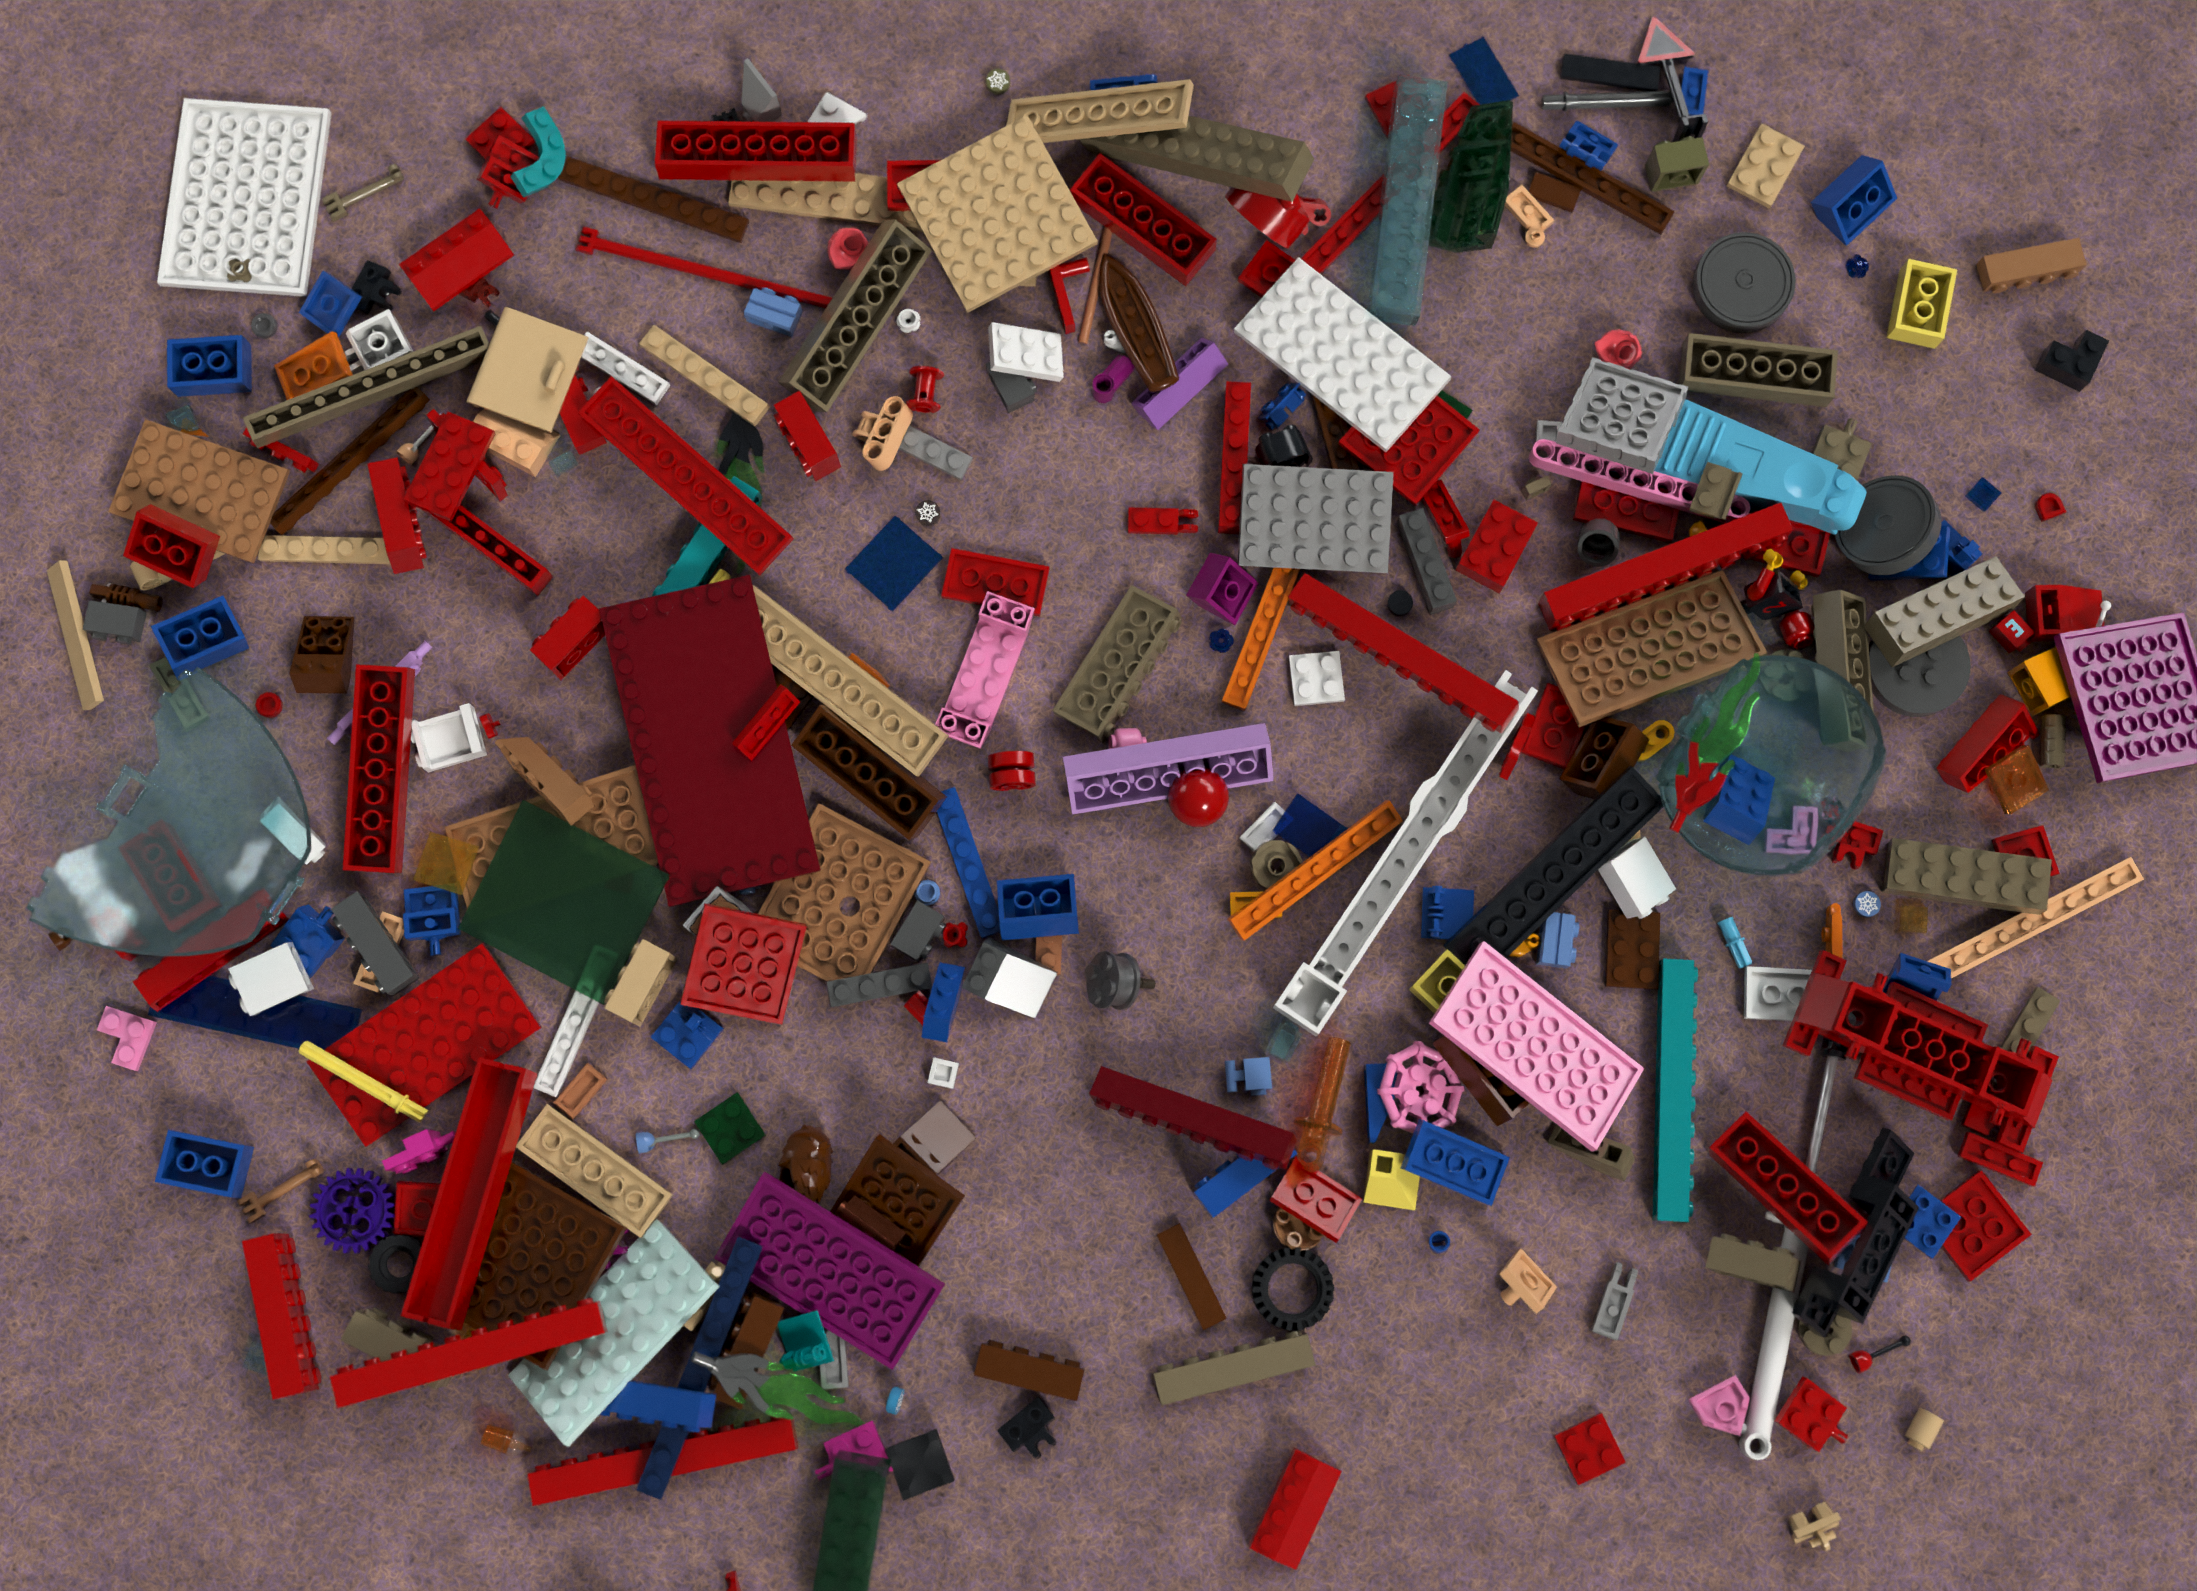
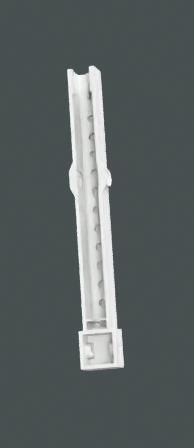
(1432, 814)

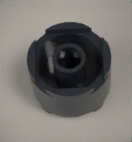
(1283, 448)

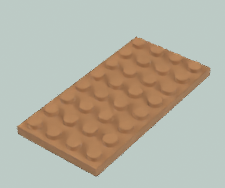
(1650, 648)
(616, 819)

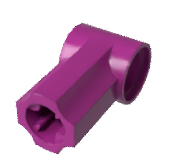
(1112, 377)

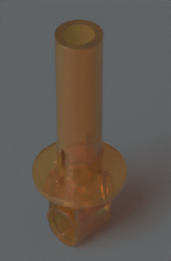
(1318, 1126)

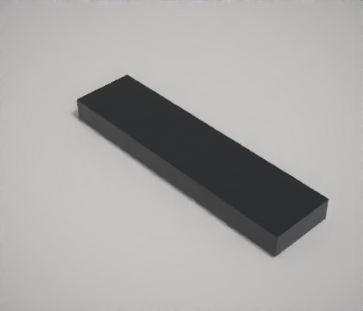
(1610, 73)

